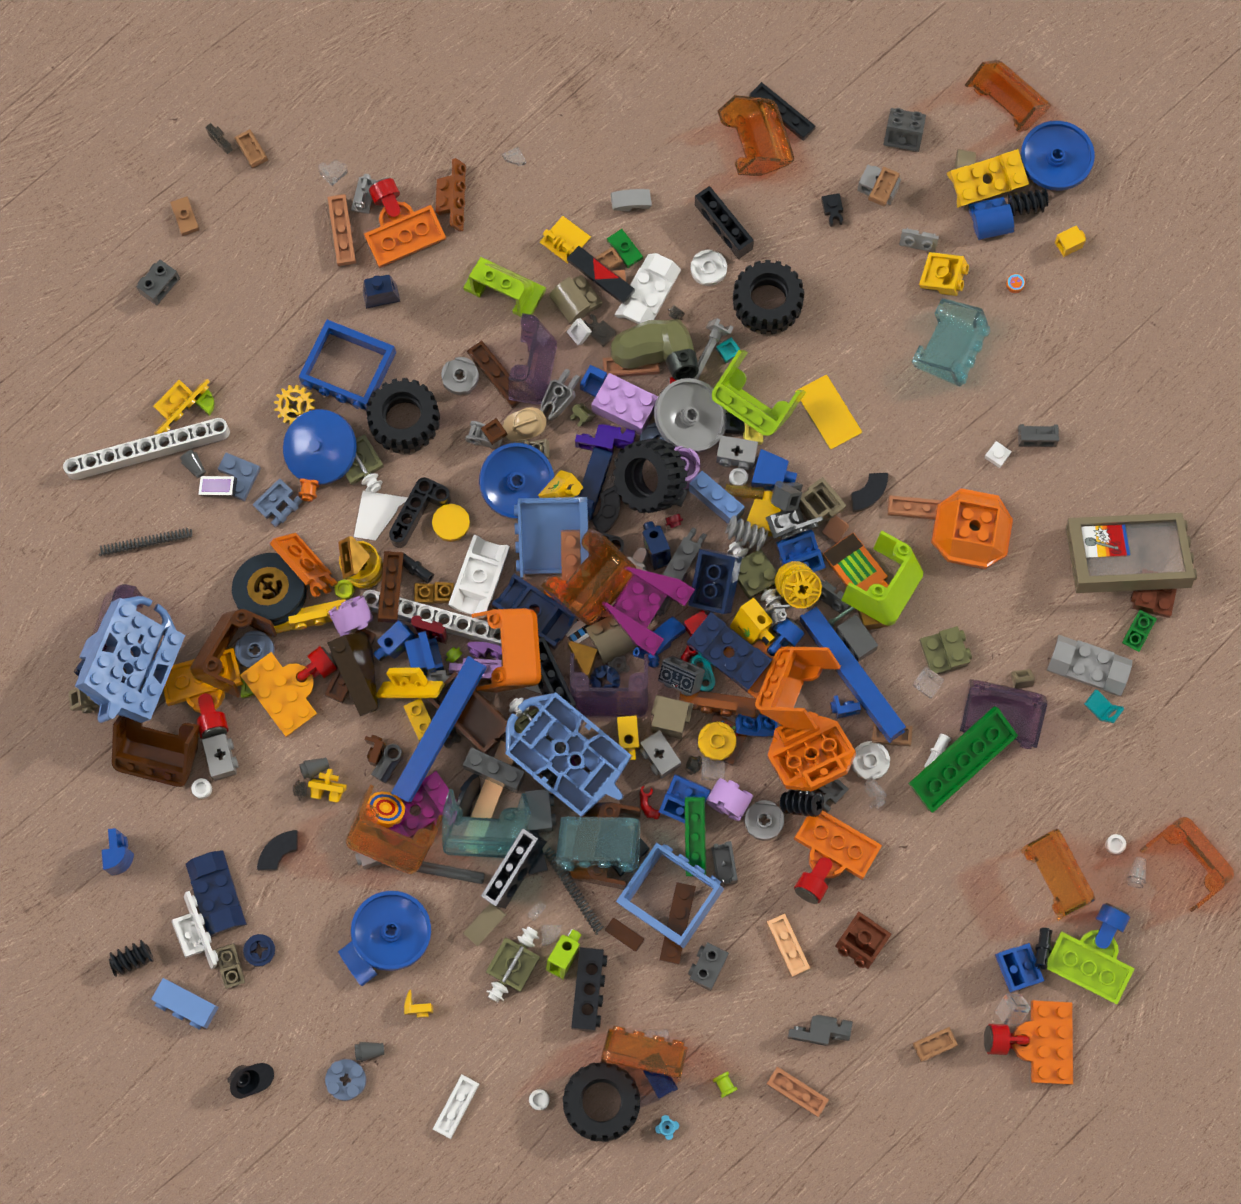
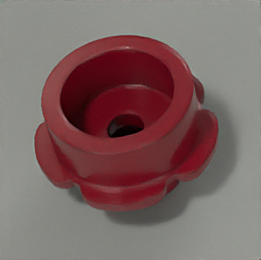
(674, 520)

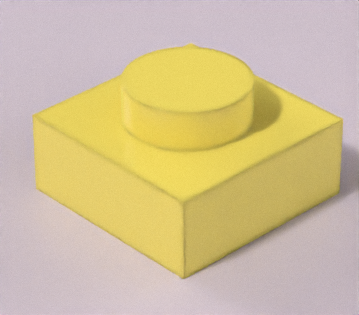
(752, 434)

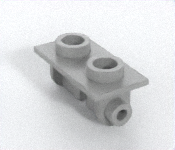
(362, 198)
(923, 241)
(776, 613)

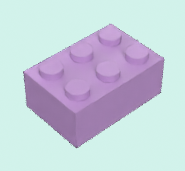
(624, 404)

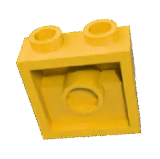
(944, 273)

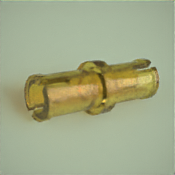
(745, 491)

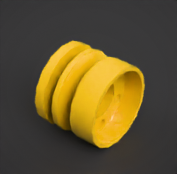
(373, 569)
(789, 579)

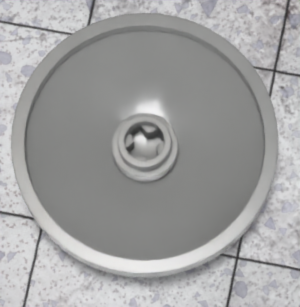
(689, 415)

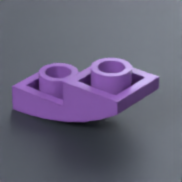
(483, 648)

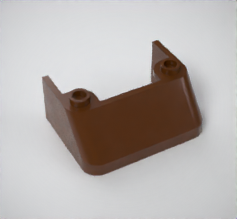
(208, 664)
(594, 873)

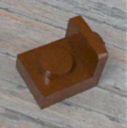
(375, 753)

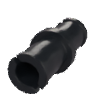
(417, 569)
(1043, 948)

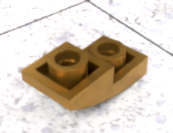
(433, 593)

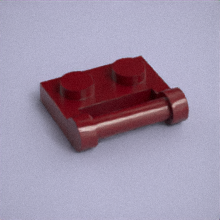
(433, 629)

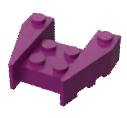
(640, 603)

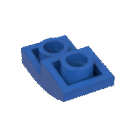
(669, 631)
(760, 726)
(360, 969)

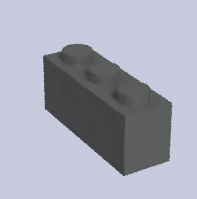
(494, 770)

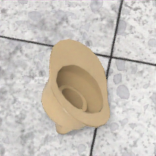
(525, 424)

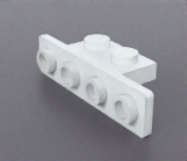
(192, 934)

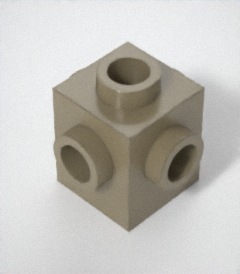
(81, 702)

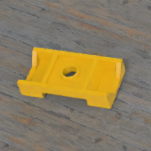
(1005, 173)

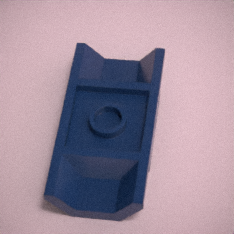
(215, 892)

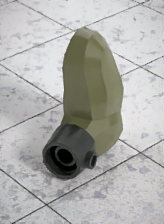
(654, 343)

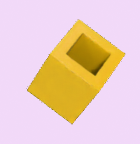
(1070, 240)

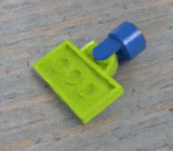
(1093, 958)

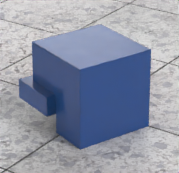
(424, 654)

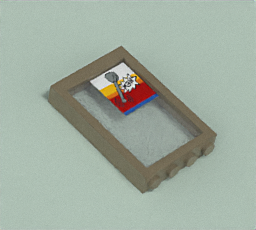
(1130, 553)

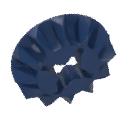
(600, 672)
(251, 945)

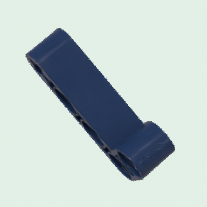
(595, 478)

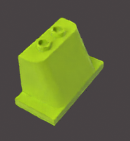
(506, 282)

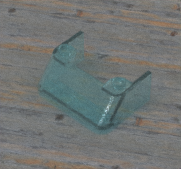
(482, 835)

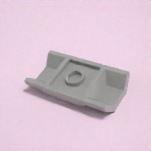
(1090, 665)

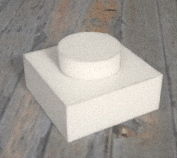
(579, 331)
(997, 454)

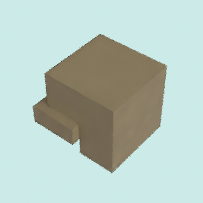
(821, 501)
(670, 716)

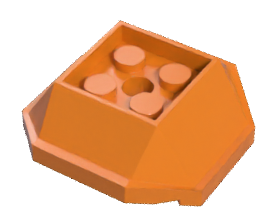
(959, 542)
(793, 747)

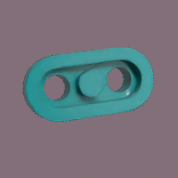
(708, 675)

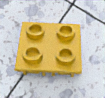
(564, 238)

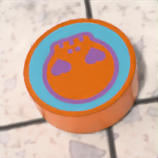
(1015, 283)

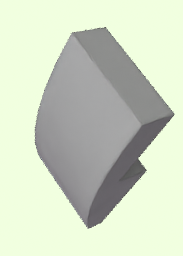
(633, 198)

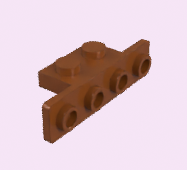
(451, 195)
(721, 703)

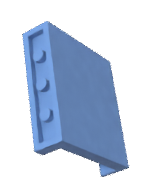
(540, 531)

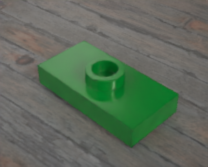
(625, 248)

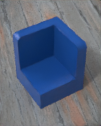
(593, 380)

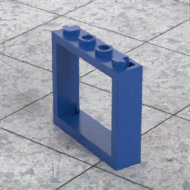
(359, 339)

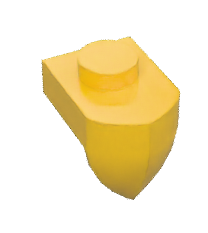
(419, 1010)

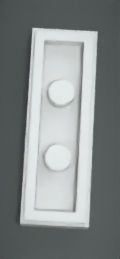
(456, 1106)

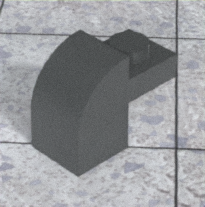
(786, 495)

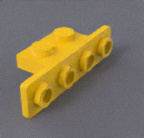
(175, 401)
(309, 616)
(409, 684)

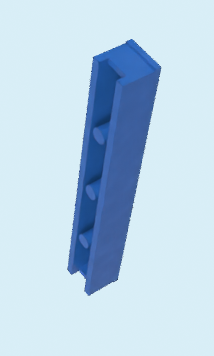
(854, 675)
(439, 729)

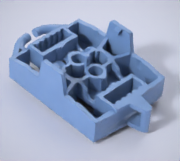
(103, 670)
(538, 754)

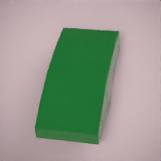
(1139, 630)

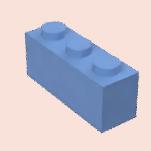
(715, 497)
(184, 1004)

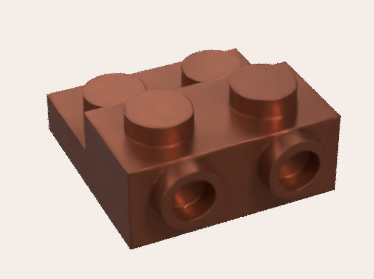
(1154, 601)
(862, 940)

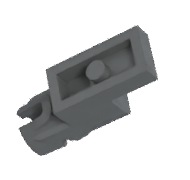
(821, 1030)

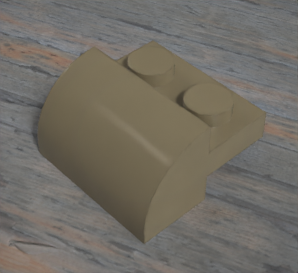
(575, 298)
(609, 639)

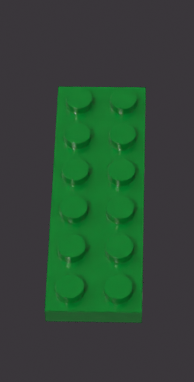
(963, 759)

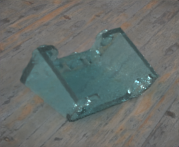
(954, 342)
(598, 842)

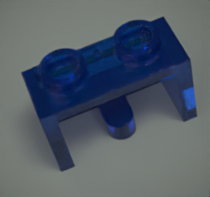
(661, 1084)

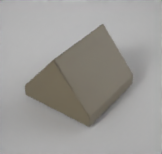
(1022, 678)

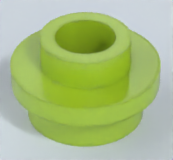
(453, 654)

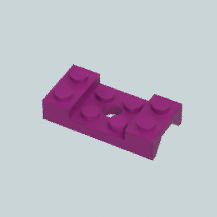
(431, 800)

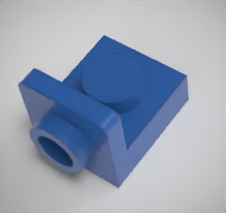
(847, 709)

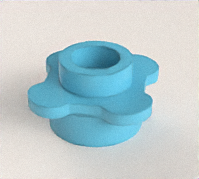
(668, 1133)

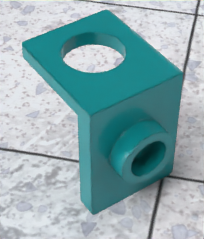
(1102, 707)

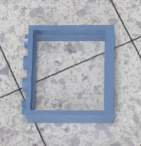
(642, 873)

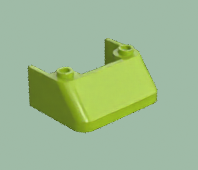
(731, 396)
(882, 602)

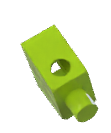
(561, 959)

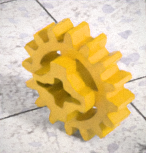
(304, 398)

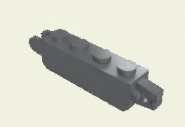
(681, 564)

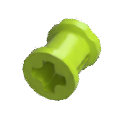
(725, 1084)

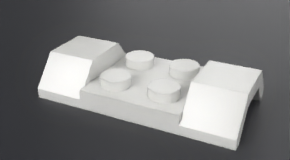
(651, 288)
(478, 576)

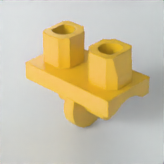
(336, 789)

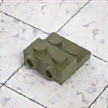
(946, 650)

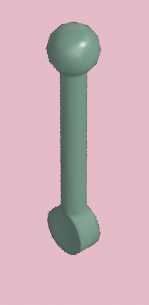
(832, 621)

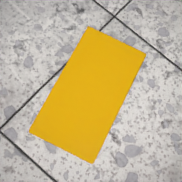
(829, 412)

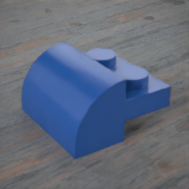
(991, 218)
(803, 549)
(674, 800)
(118, 856)
(1019, 968)

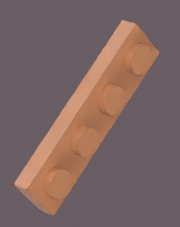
(341, 230)

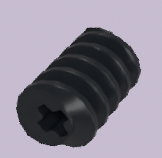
(1028, 202)
(802, 803)
(130, 957)

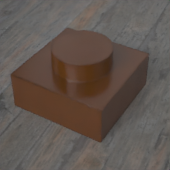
(494, 431)

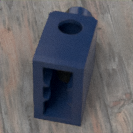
(380, 291)
(656, 545)

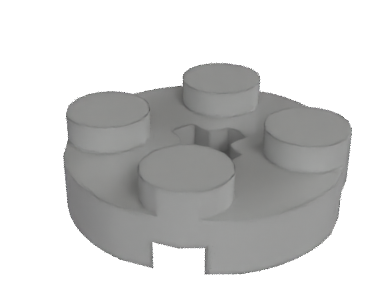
(456, 366)
(756, 812)

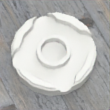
(708, 267)
(871, 760)

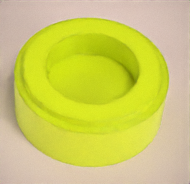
(344, 589)

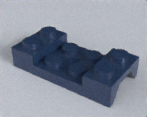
(552, 619)
(714, 637)

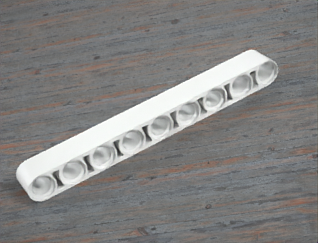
(138, 446)
(436, 615)

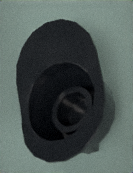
(250, 1079)

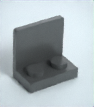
(904, 129)
(790, 523)

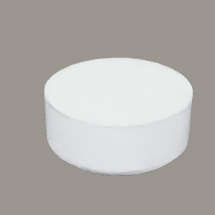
(738, 477)
(201, 788)
(1115, 844)
(539, 1099)

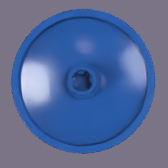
(1057, 155)
(319, 446)
(511, 474)
(391, 930)

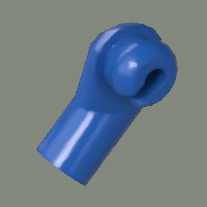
(653, 659)

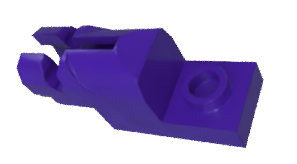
(605, 438)

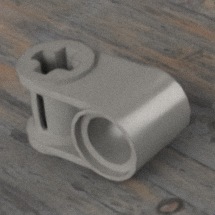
(478, 438)

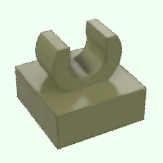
(583, 413)

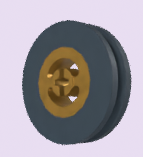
(275, 573)

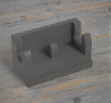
(1038, 436)
(724, 863)

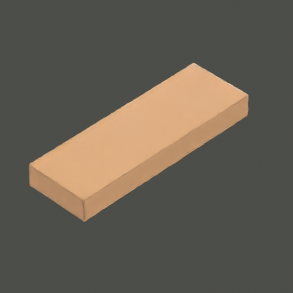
(788, 945)

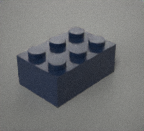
(715, 581)

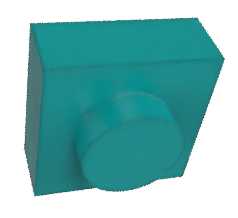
(727, 350)

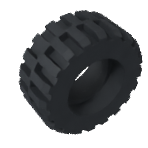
(774, 275)
(397, 393)
(630, 477)
(573, 1098)

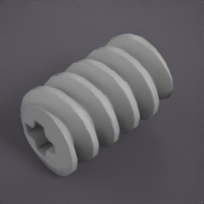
(746, 532)

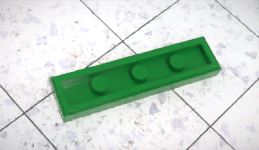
(695, 832)

